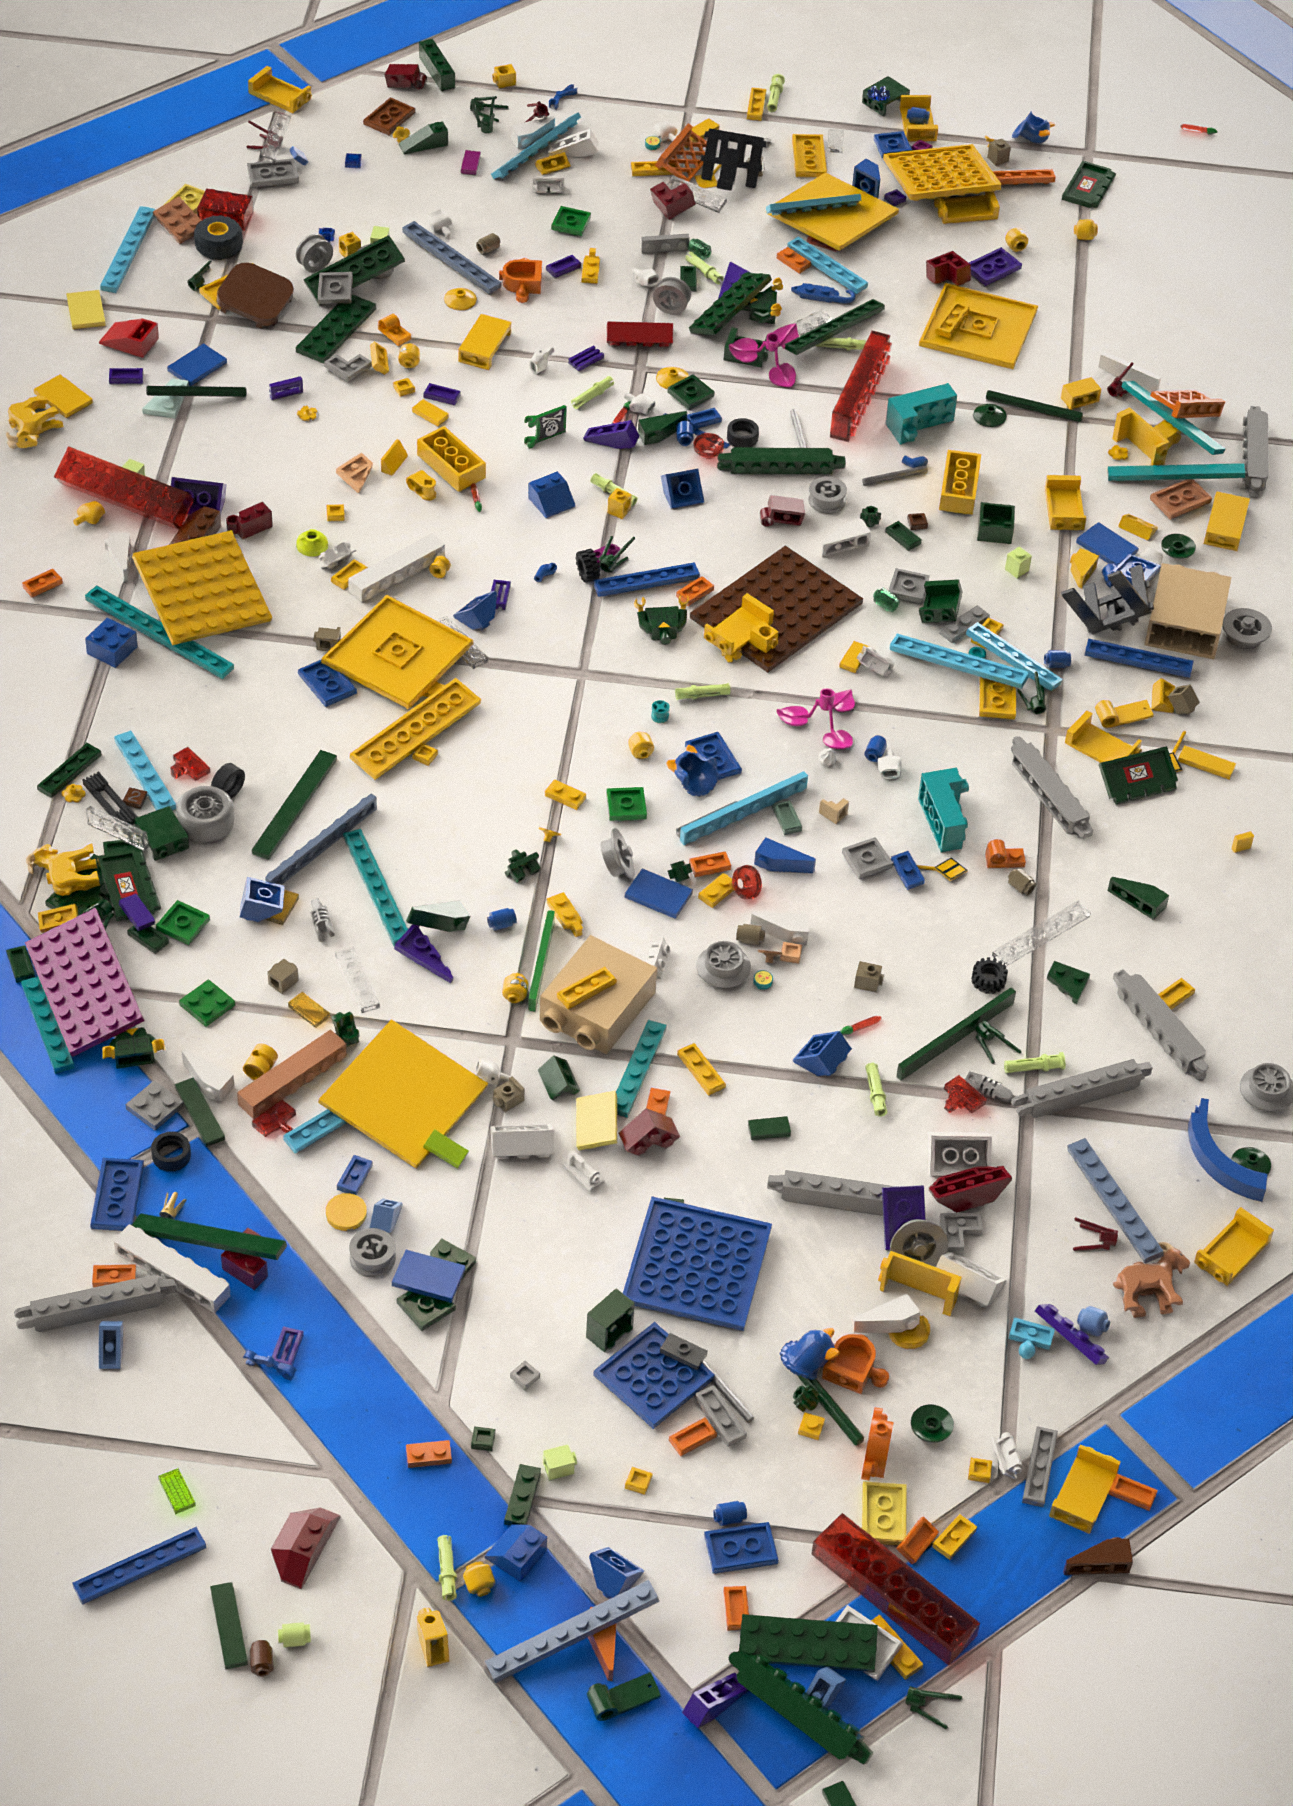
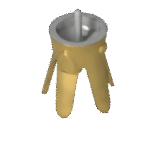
(169, 1211)

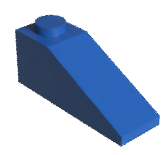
(781, 858)

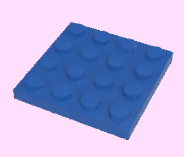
(650, 1380)

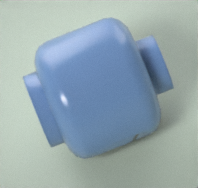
(1093, 1321)

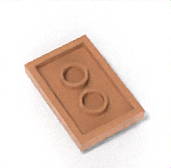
(177, 219)
(1180, 498)

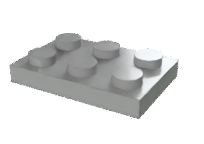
(272, 174)

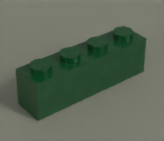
(436, 64)

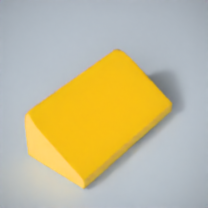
(552, 163)
(393, 458)
(1137, 526)
(1160, 694)

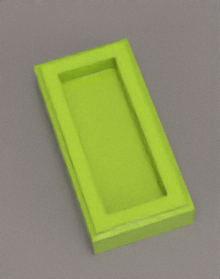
(446, 1148)

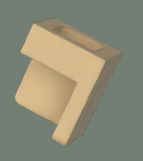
(833, 811)

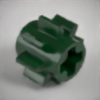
(870, 516)
(680, 871)
(806, 1398)

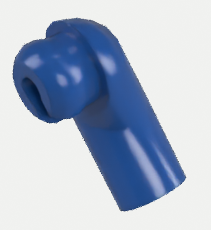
(915, 462)
(545, 570)

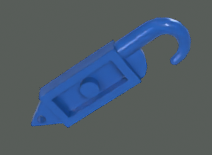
(822, 293)

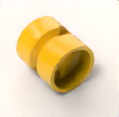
(260, 1061)

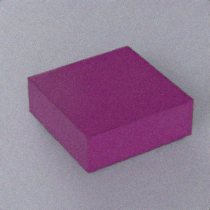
(919, 145)

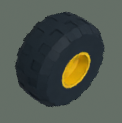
(218, 237)

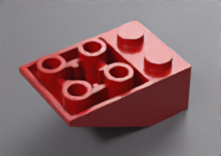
(132, 336)

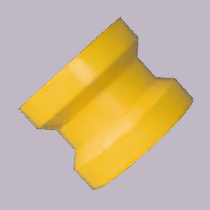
(440, 566)

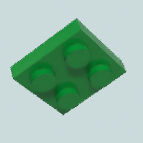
(570, 220)
(626, 803)
(182, 922)
(207, 1003)

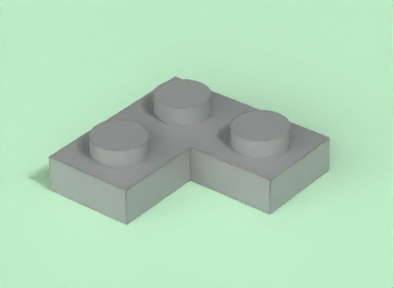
(348, 369)
(960, 1224)

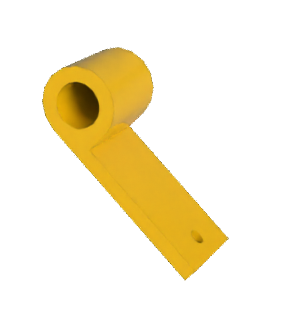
(1116, 716)

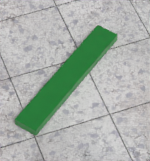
(541, 960)

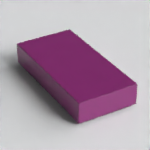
(470, 162)

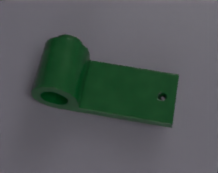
(612, 1702)

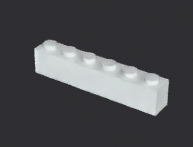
(396, 568)
(158, 1259)

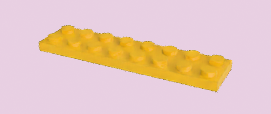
(415, 728)

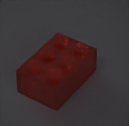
(226, 204)

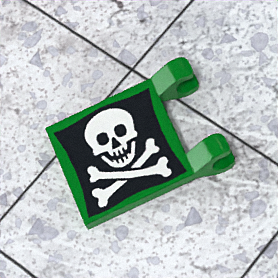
(547, 425)

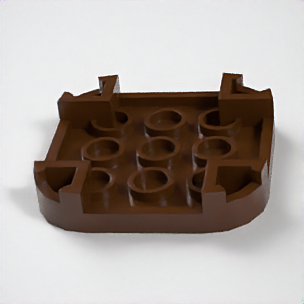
(255, 294)

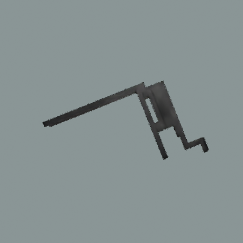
(732, 158)
(1123, 605)

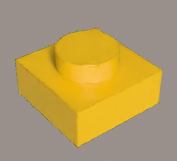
(811, 1426)

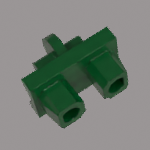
(521, 862)
(346, 1028)

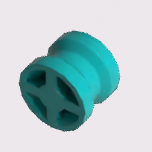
(660, 711)

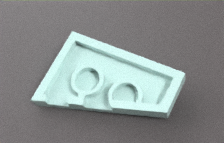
(166, 405)

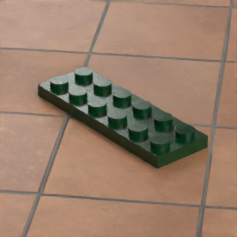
(363, 264)
(730, 303)
(335, 329)
(810, 1642)

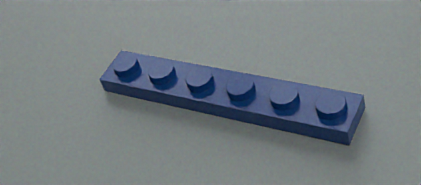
(646, 579)
(1139, 658)
(139, 1565)

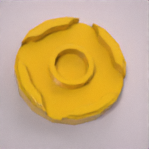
(346, 1211)
(912, 1338)

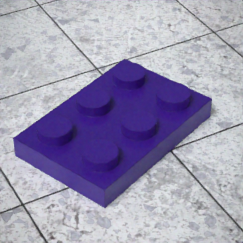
(994, 266)
(900, 1206)

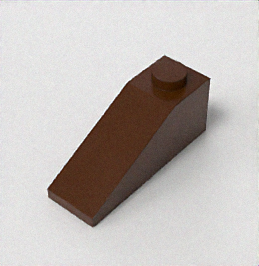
(1107, 1557)

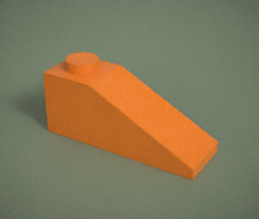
(604, 1648)

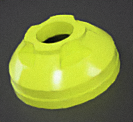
(314, 546)

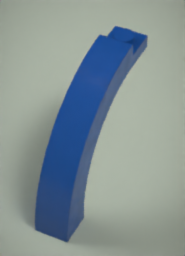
(1217, 1164)

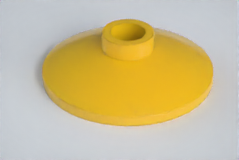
(460, 299)
(670, 376)

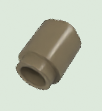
(488, 243)
(1021, 881)
(750, 934)

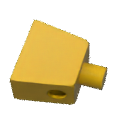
(431, 1628)

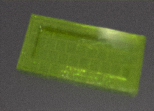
(176, 1491)

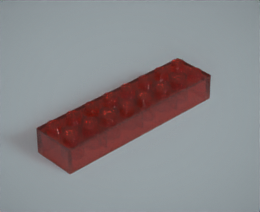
(860, 386)
(123, 488)
(895, 1588)

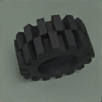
(587, 565)
(986, 983)

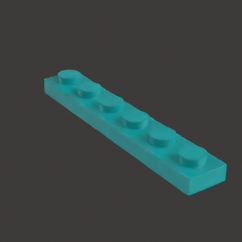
(47, 1025)
(639, 1066)

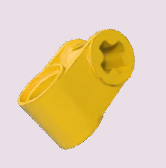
(422, 485)

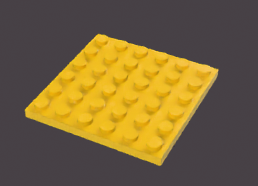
(942, 172)
(202, 587)

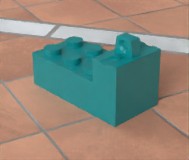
(919, 411)
(940, 800)

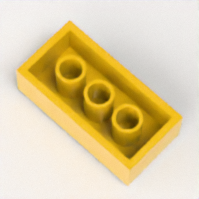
(451, 458)
(960, 482)

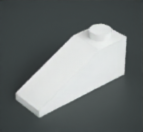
(529, 132)
(576, 145)
(848, 537)
(119, 551)
(784, 926)
(210, 1078)
(888, 1318)

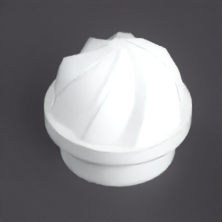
(827, 757)

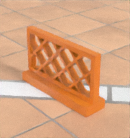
(676, 148)
(1189, 403)

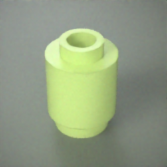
(294, 1634)

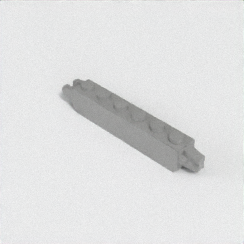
(1255, 450)
(1050, 789)
(1162, 1023)
(1082, 1088)
(829, 1192)
(94, 1303)

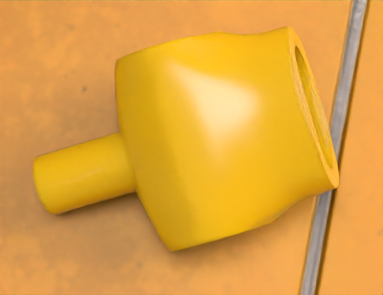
(89, 512)

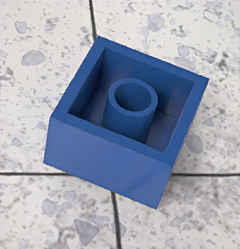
(111, 642)

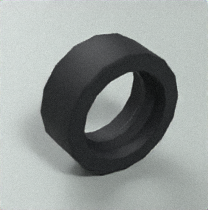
(742, 424)
(229, 779)
(175, 1163)

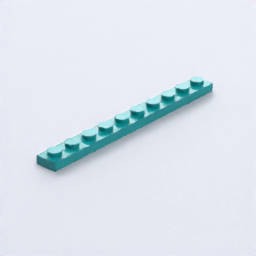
(154, 629)

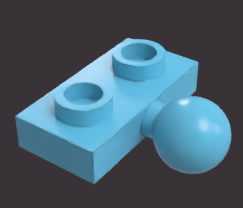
(1030, 1335)

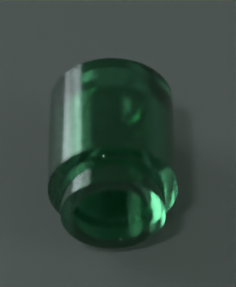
(699, 248)
(886, 599)

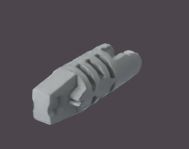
(321, 919)
(989, 1087)

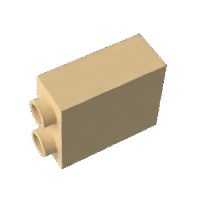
(1188, 611)
(608, 1014)

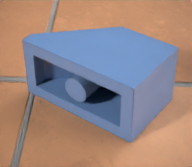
(385, 1214)
(110, 1344)
(826, 1685)

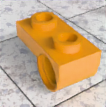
(391, 328)

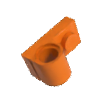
(999, 857)

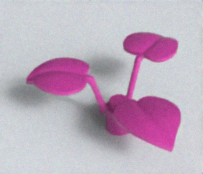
(747, 349)
(828, 700)

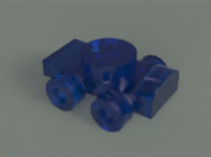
(878, 95)
(327, 233)

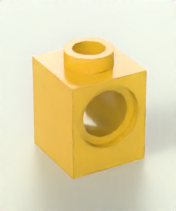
(504, 76)
(349, 244)
(619, 503)
(763, 637)

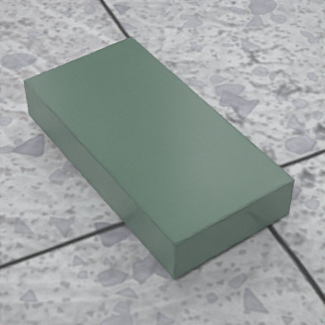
(787, 817)

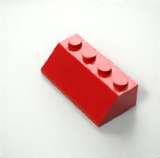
(639, 333)

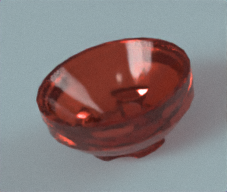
(710, 442)
(751, 882)

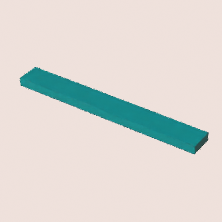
(1180, 423)
(1176, 472)
(375, 884)

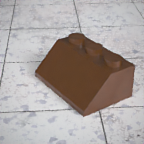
(199, 524)

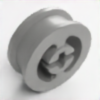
(314, 252)
(672, 289)
(827, 494)
(382, 1247)

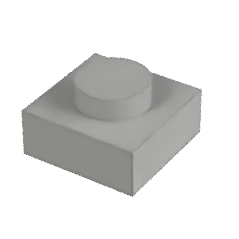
(525, 1375)

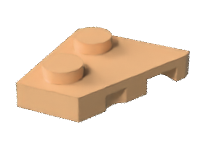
(355, 471)

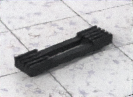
(97, 784)

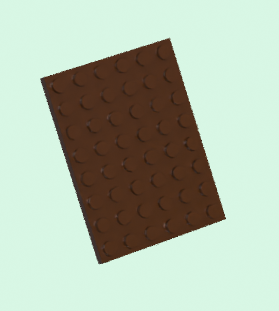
(802, 598)

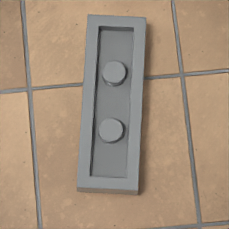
(664, 243)
(958, 628)
(720, 1415)

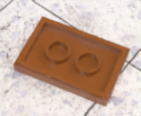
(389, 116)

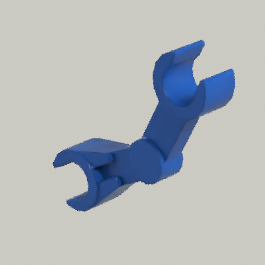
(569, 90)
(283, 1369)

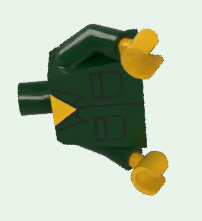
(764, 305)
(662, 622)
(133, 1048)

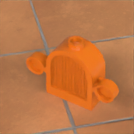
(522, 277)
(854, 1364)
(877, 1445)

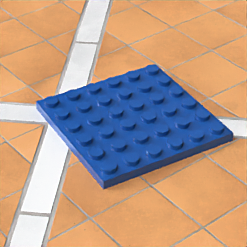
(697, 1263)

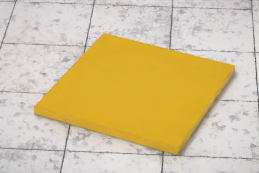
(840, 225)
(988, 333)
(397, 651)
(402, 1092)

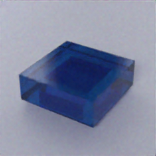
(353, 160)

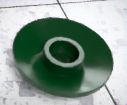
(989, 415)
(1178, 546)
(1260, 1162)
(932, 1416)

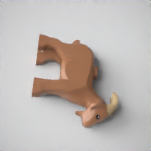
(1152, 1279)

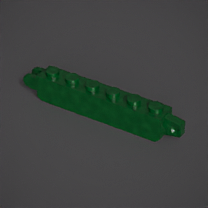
(780, 461)
(800, 1708)

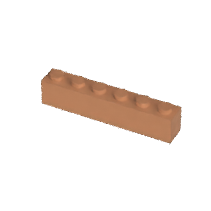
(292, 1074)

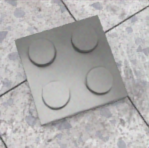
(335, 287)
(908, 585)
(867, 858)
(154, 1105)

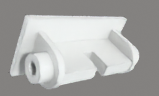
(555, 184)
(342, 552)
(870, 656)
(658, 955)
(583, 1171)
(1008, 1463)

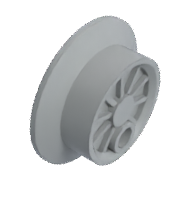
(1246, 627)
(617, 855)
(723, 965)
(1267, 1087)
(920, 1241)

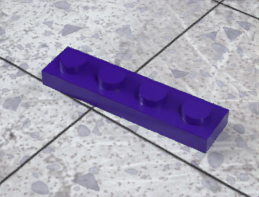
(1067, 1330)

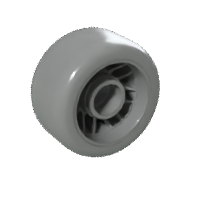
(206, 814)

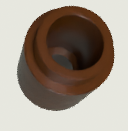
(261, 1658)

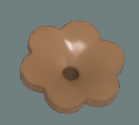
(769, 955)

